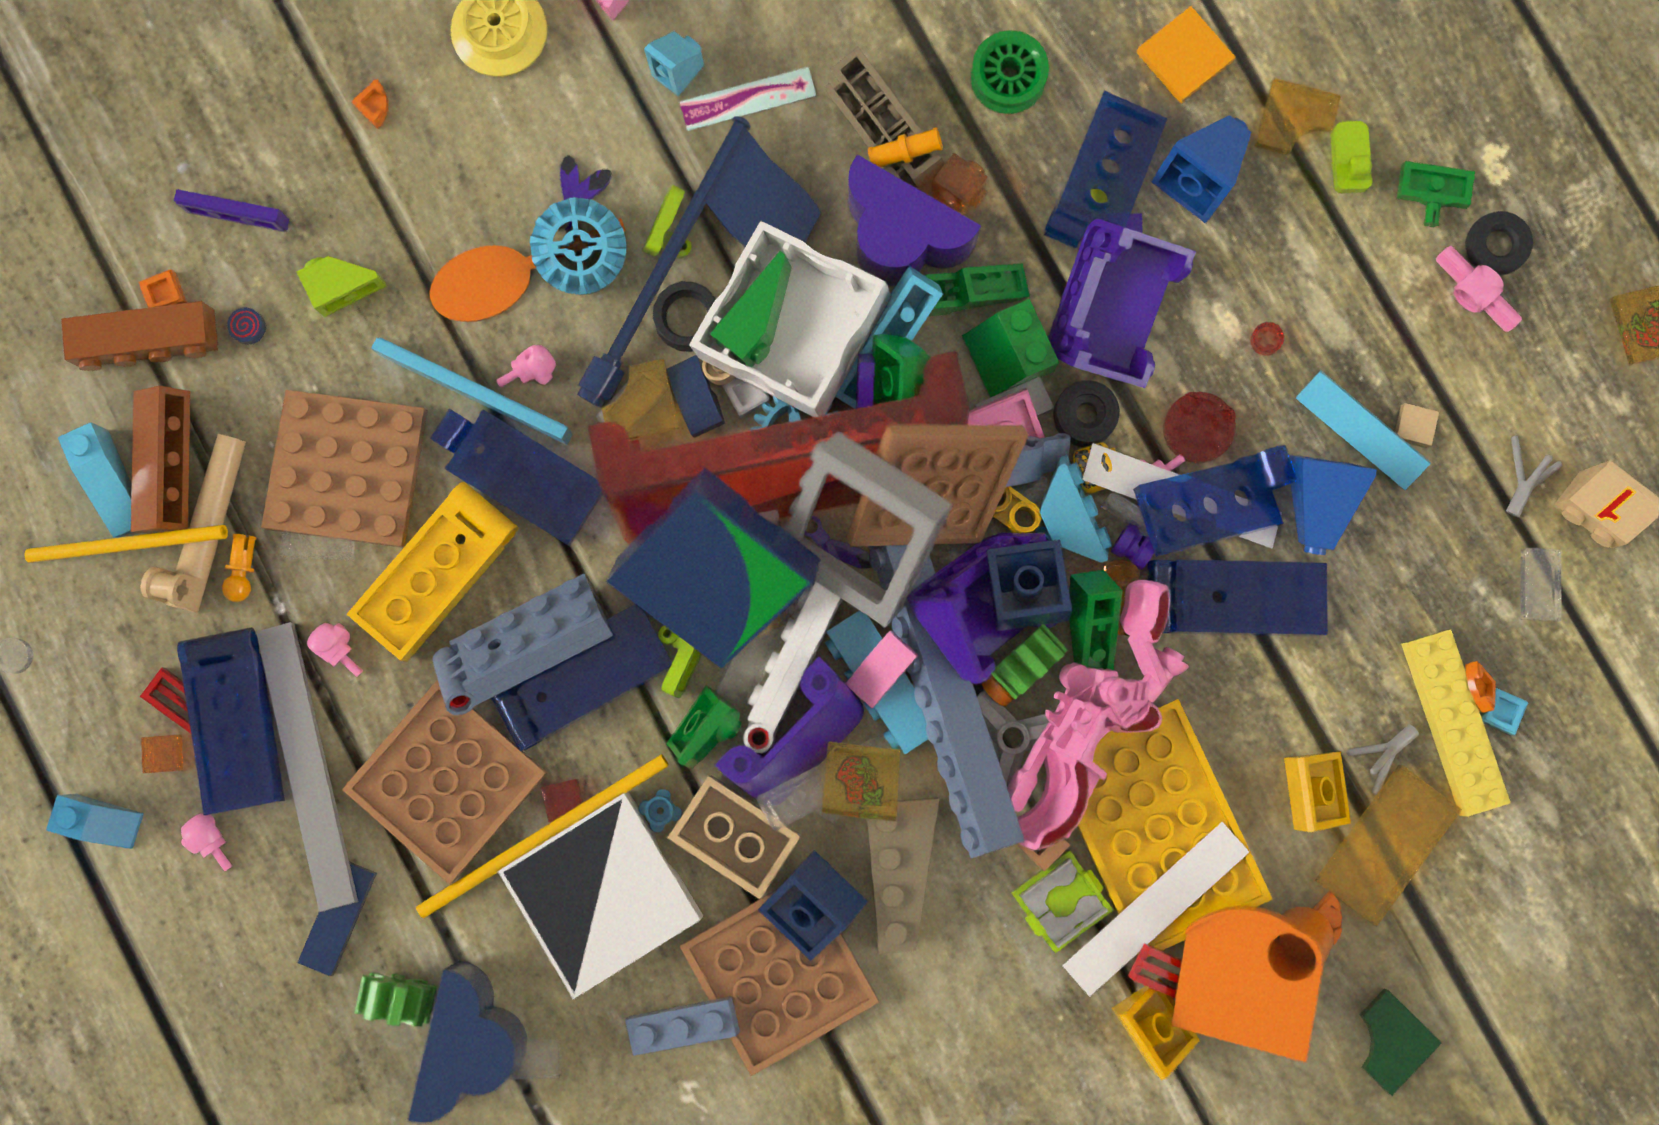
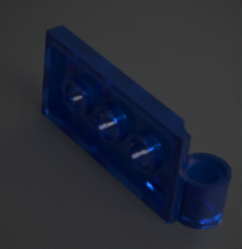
(1075, 205)
(1252, 474)

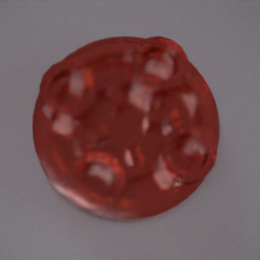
(1199, 427)

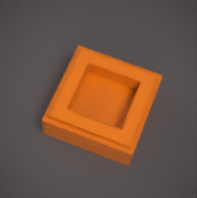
(162, 289)

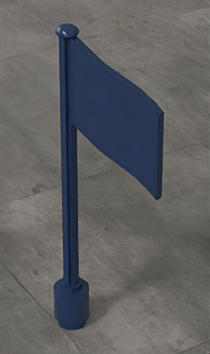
(741, 192)

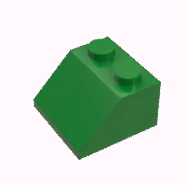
(1010, 348)

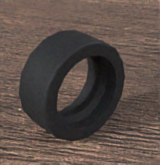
(663, 302)

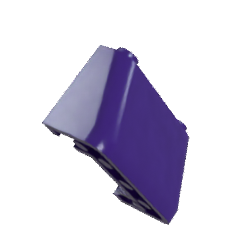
(1115, 300)
(959, 608)
(805, 745)

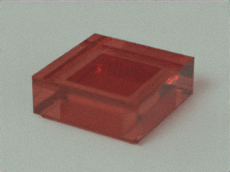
(561, 798)

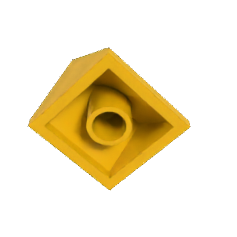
(1317, 791)
(1148, 1022)

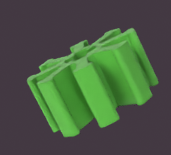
(1029, 661)
(395, 999)

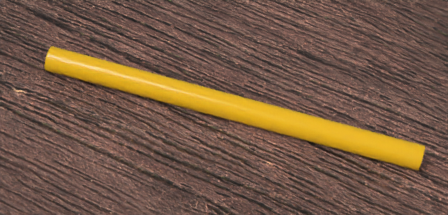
(126, 543)

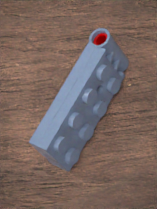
(520, 644)

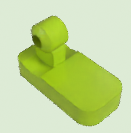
(1351, 157)
(659, 234)
(682, 665)

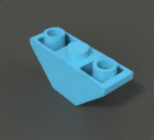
(1071, 514)

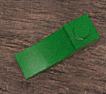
(980, 287)

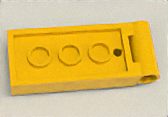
(433, 572)

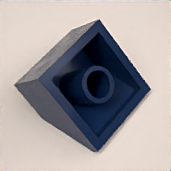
(1028, 585)
(813, 905)

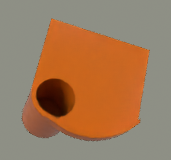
(1254, 977)

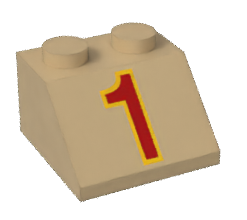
(1609, 504)

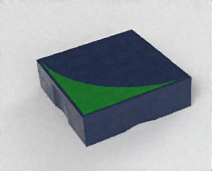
(714, 569)

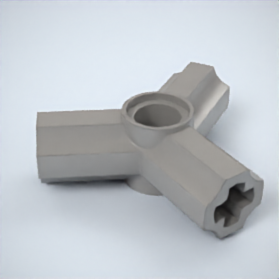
(997, 721)

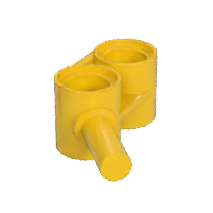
(1015, 502)

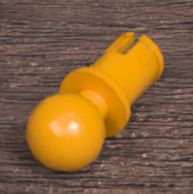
(237, 586)

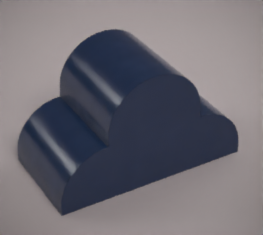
(467, 1046)

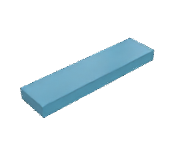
(1363, 430)

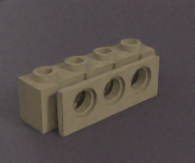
(884, 109)

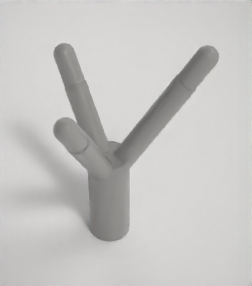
(1526, 487)
(1391, 748)

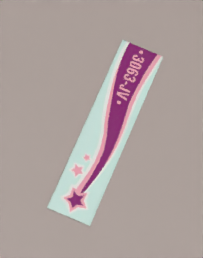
(747, 98)

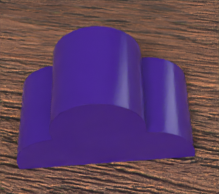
(903, 225)

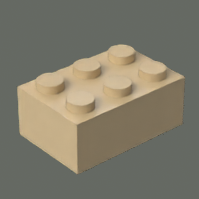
(733, 836)

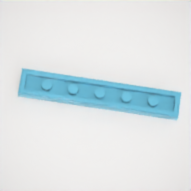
(472, 390)

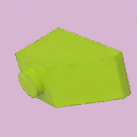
(337, 283)

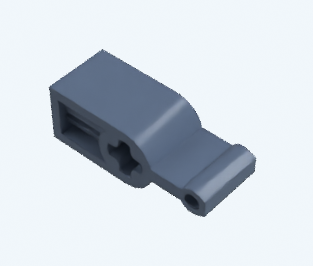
(1039, 457)

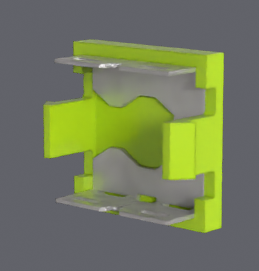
(1062, 901)

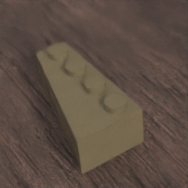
(900, 871)

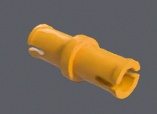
(906, 148)

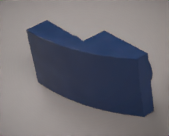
(695, 397)

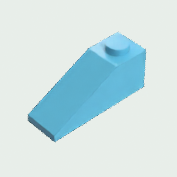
(100, 474)

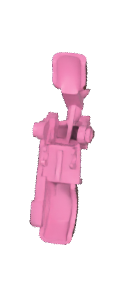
(1087, 711)

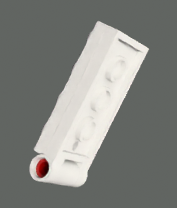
(786, 669)

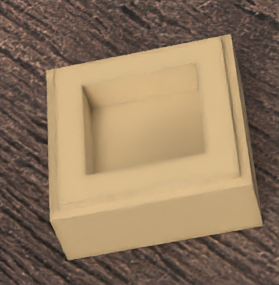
(1417, 424)

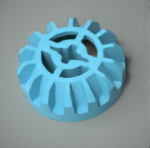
(611, 243)

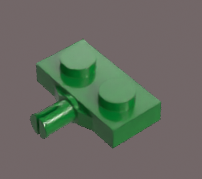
(1435, 188)

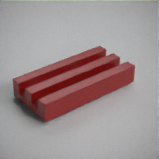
(156, 684)
(1145, 980)

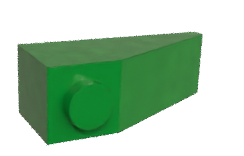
(753, 319)
(1094, 618)

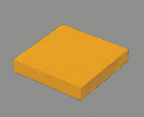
(1185, 54)

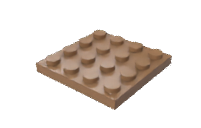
(954, 461)
(344, 468)
(444, 783)
(774, 987)

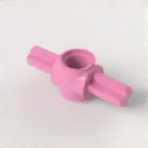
(1478, 288)

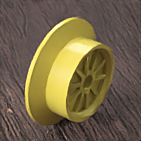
(499, 35)

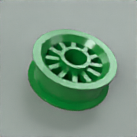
(994, 46)

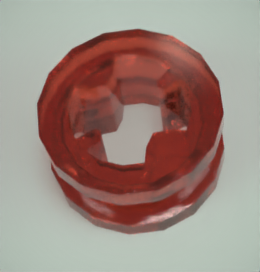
(1263, 328)

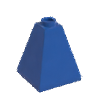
(1204, 166)
(1326, 499)

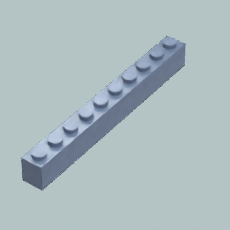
(954, 727)

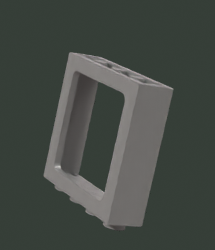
(891, 490)

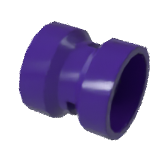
(1133, 546)

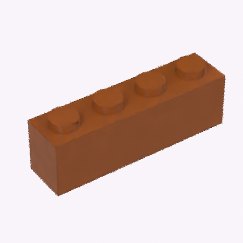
(139, 335)
(160, 460)

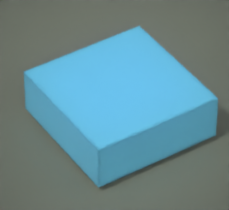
(1506, 713)

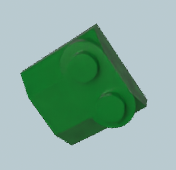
(897, 368)
(703, 727)

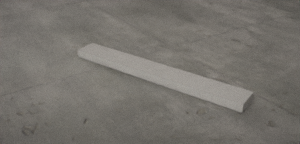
(307, 767)

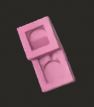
(881, 669)

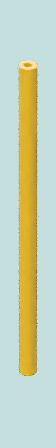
(539, 837)

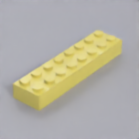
(1455, 723)

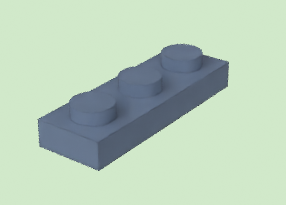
(682, 1026)

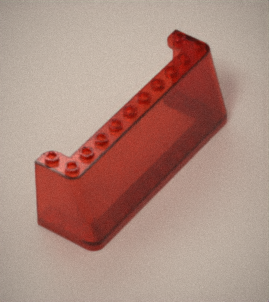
(766, 461)

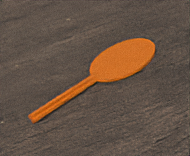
(486, 281)

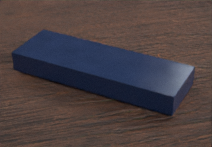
(334, 927)

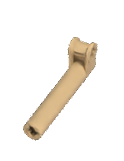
(187, 584)

